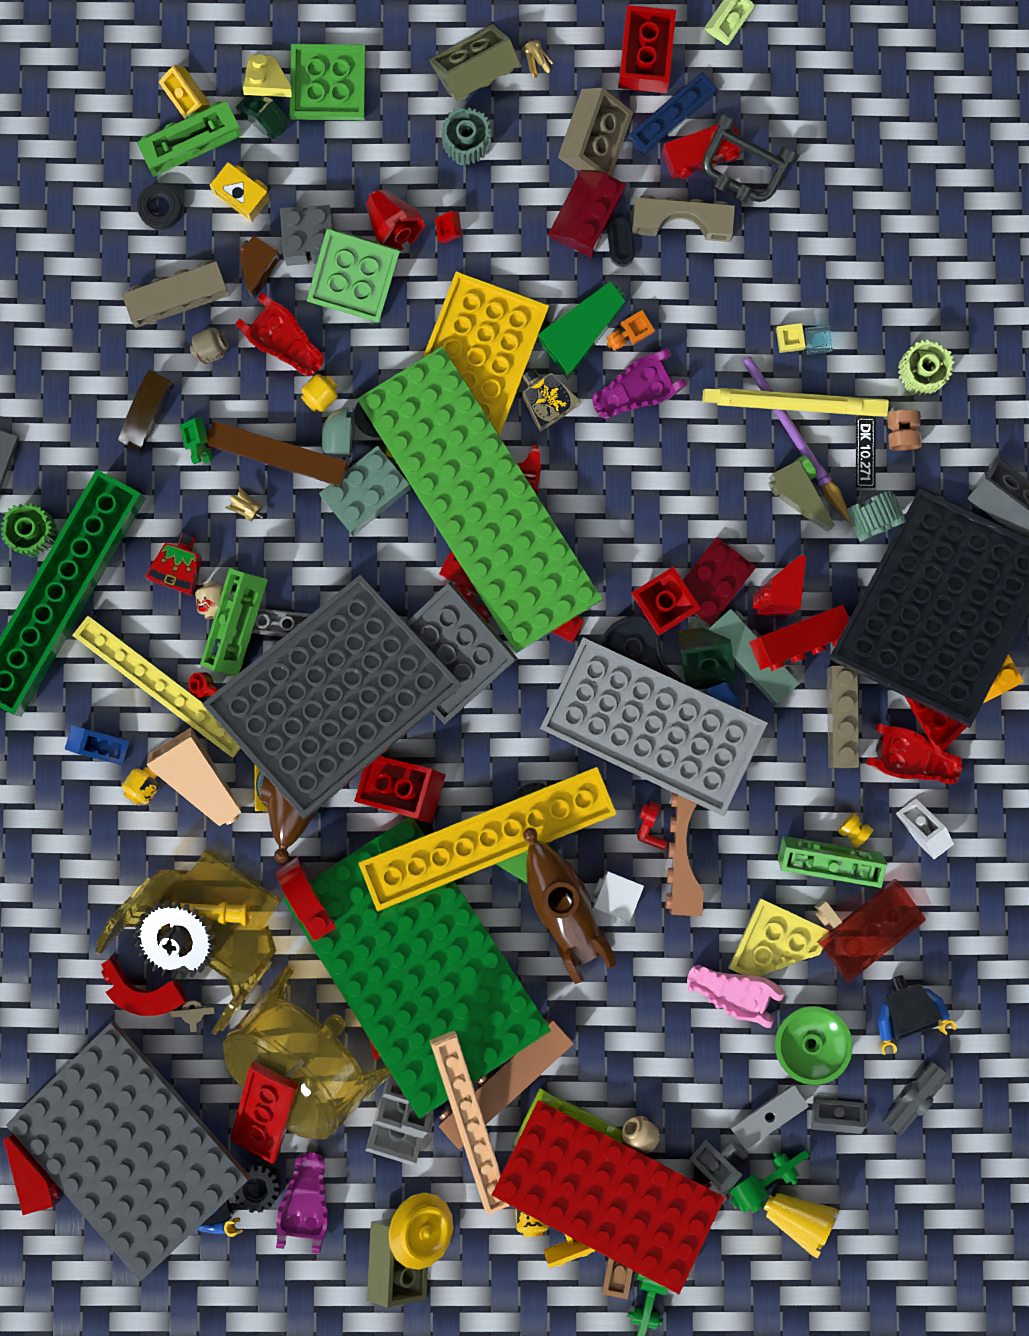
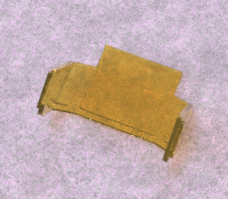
(240, 950)

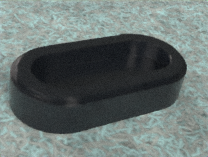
(620, 241)

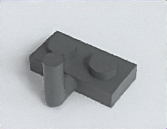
(717, 1165)

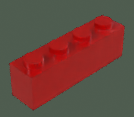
(799, 638)

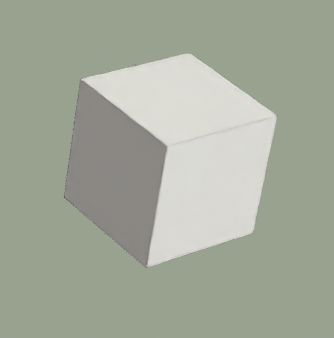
(617, 895)

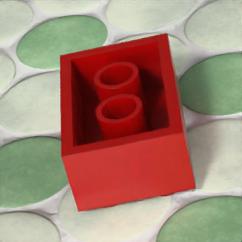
(647, 49)

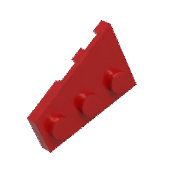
(938, 728)

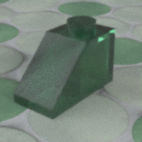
(263, 115)

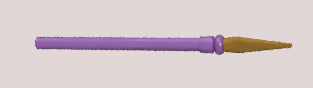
(830, 490)

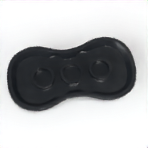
(639, 642)

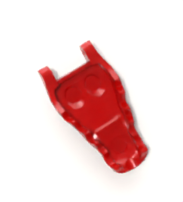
(280, 335)
(911, 756)

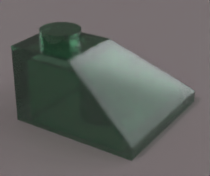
(706, 657)

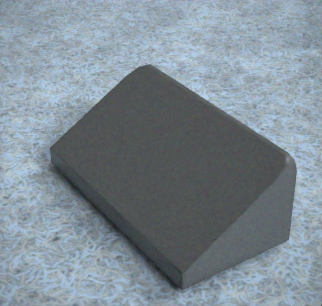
(838, 1116)

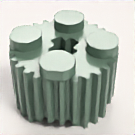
(470, 148)
(875, 515)

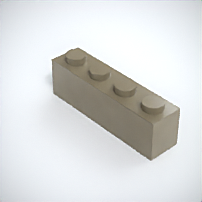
(175, 294)
(842, 717)

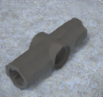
(916, 1098)

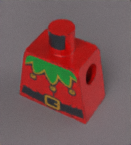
(177, 566)

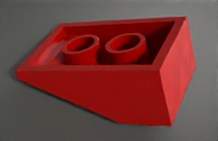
(401, 788)

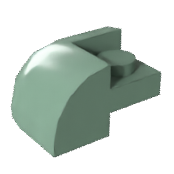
(338, 433)

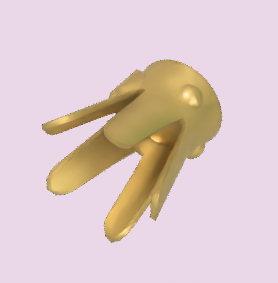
(534, 51)
(245, 506)

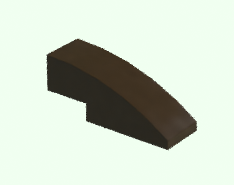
(145, 410)

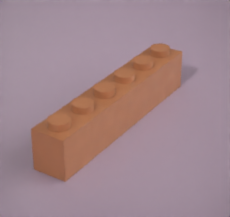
(511, 1078)

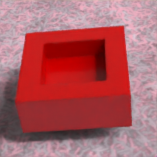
(448, 227)

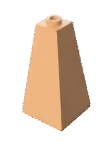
(193, 774)

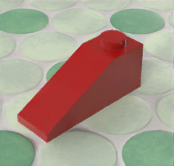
(33, 1185)

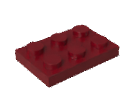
(717, 579)

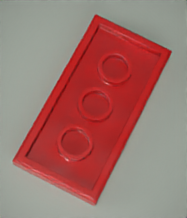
(264, 1112)

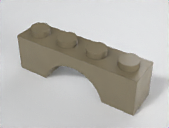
(713, 219)

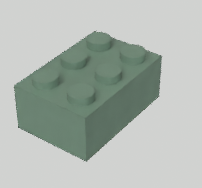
(366, 491)

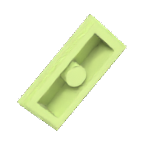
(729, 19)

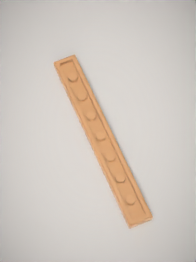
(468, 1118)

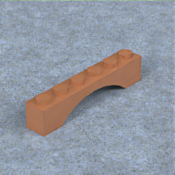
(686, 893)

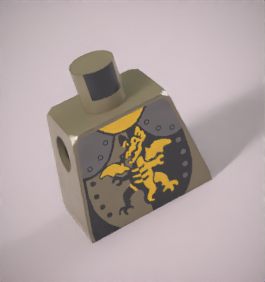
(547, 399)

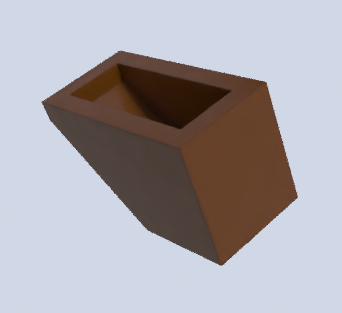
(257, 264)

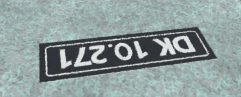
(865, 452)

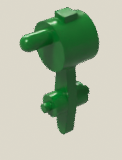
(752, 1192)
(646, 1317)

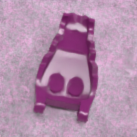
(639, 386)
(304, 1206)

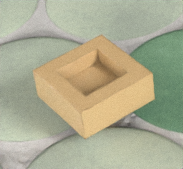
(827, 915)

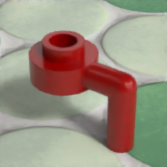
(201, 685)
(649, 815)

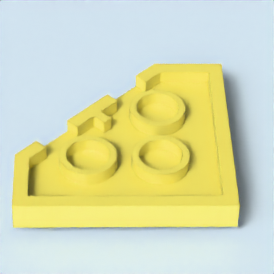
(775, 941)

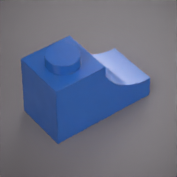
(96, 745)

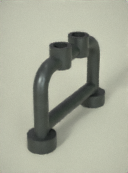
(723, 181)

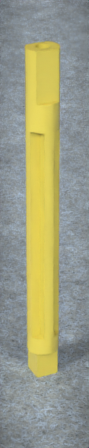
(796, 401)

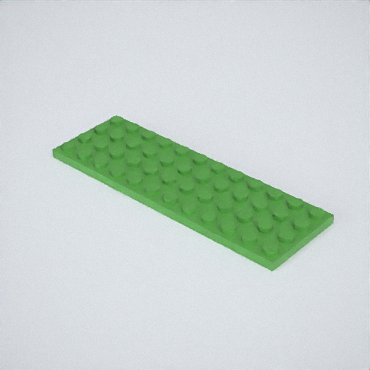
(479, 500)

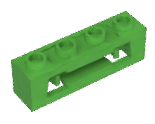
(223, 128)
(234, 622)
(832, 861)

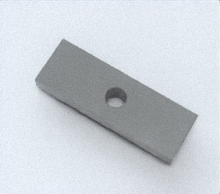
(272, 622)
(783, 1106)

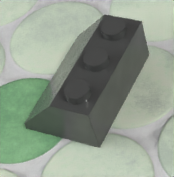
(1003, 496)

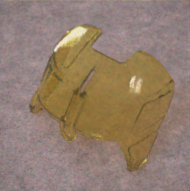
(280, 1036)

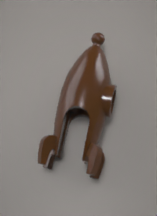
(283, 819)
(564, 907)

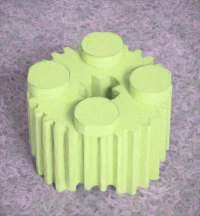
(915, 377)

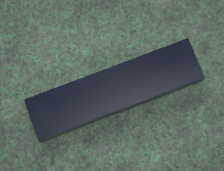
(673, 113)

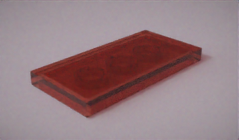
(871, 930)

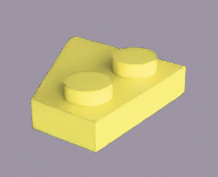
(265, 77)

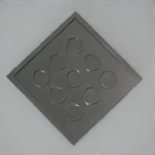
(462, 644)

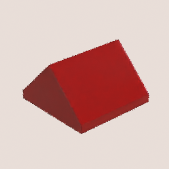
(665, 601)

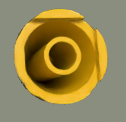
(802, 1220)

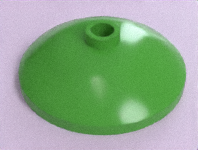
(829, 1054)

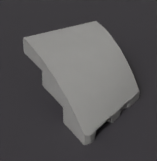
(396, 1127)

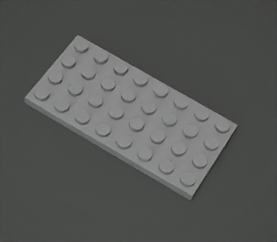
(654, 726)

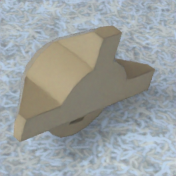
(192, 1016)

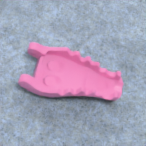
(739, 995)

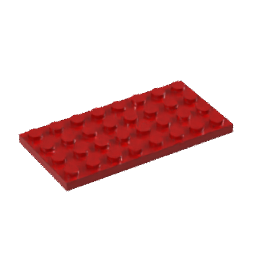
(608, 1196)

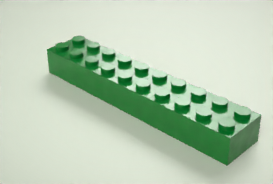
(63, 587)

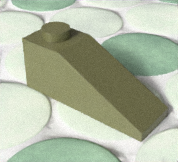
(799, 493)

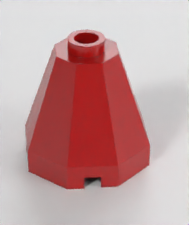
(393, 219)

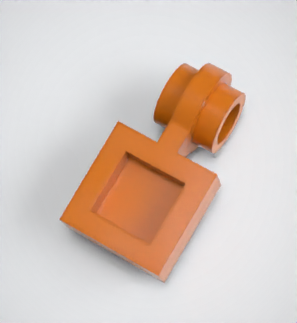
(635, 328)

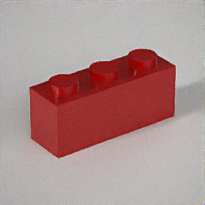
(686, 153)

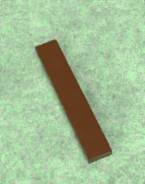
(277, 453)

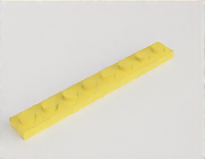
(154, 682)

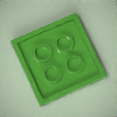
(327, 82)
(353, 274)

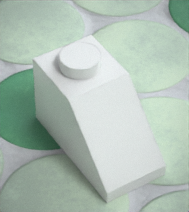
(925, 828)

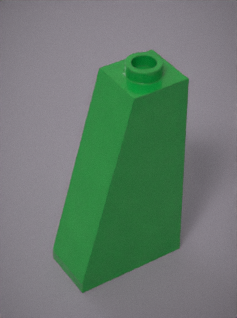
(579, 330)

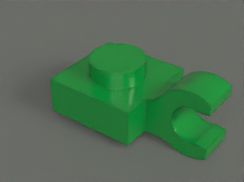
(194, 438)

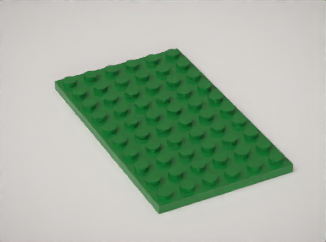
(421, 975)

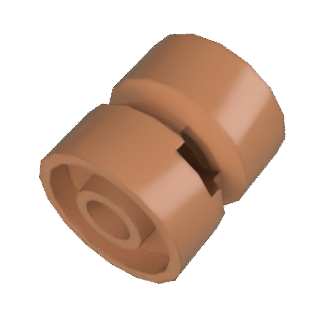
(905, 438)

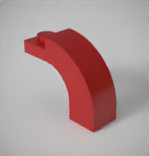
(303, 898)
(141, 1001)

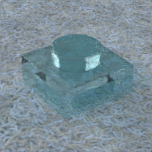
(818, 340)

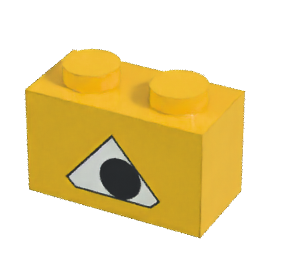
(240, 191)

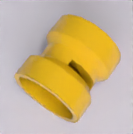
(855, 830)

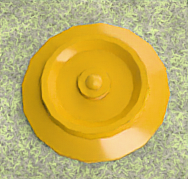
(420, 1230)

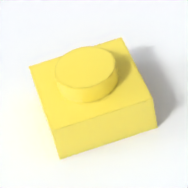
(790, 338)

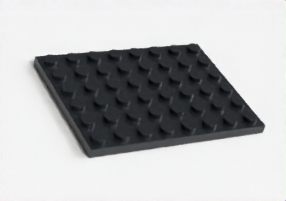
(940, 609)

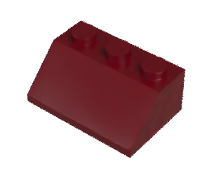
(587, 211)

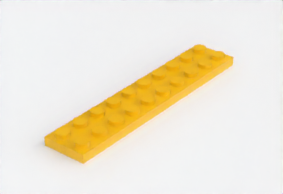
(486, 839)

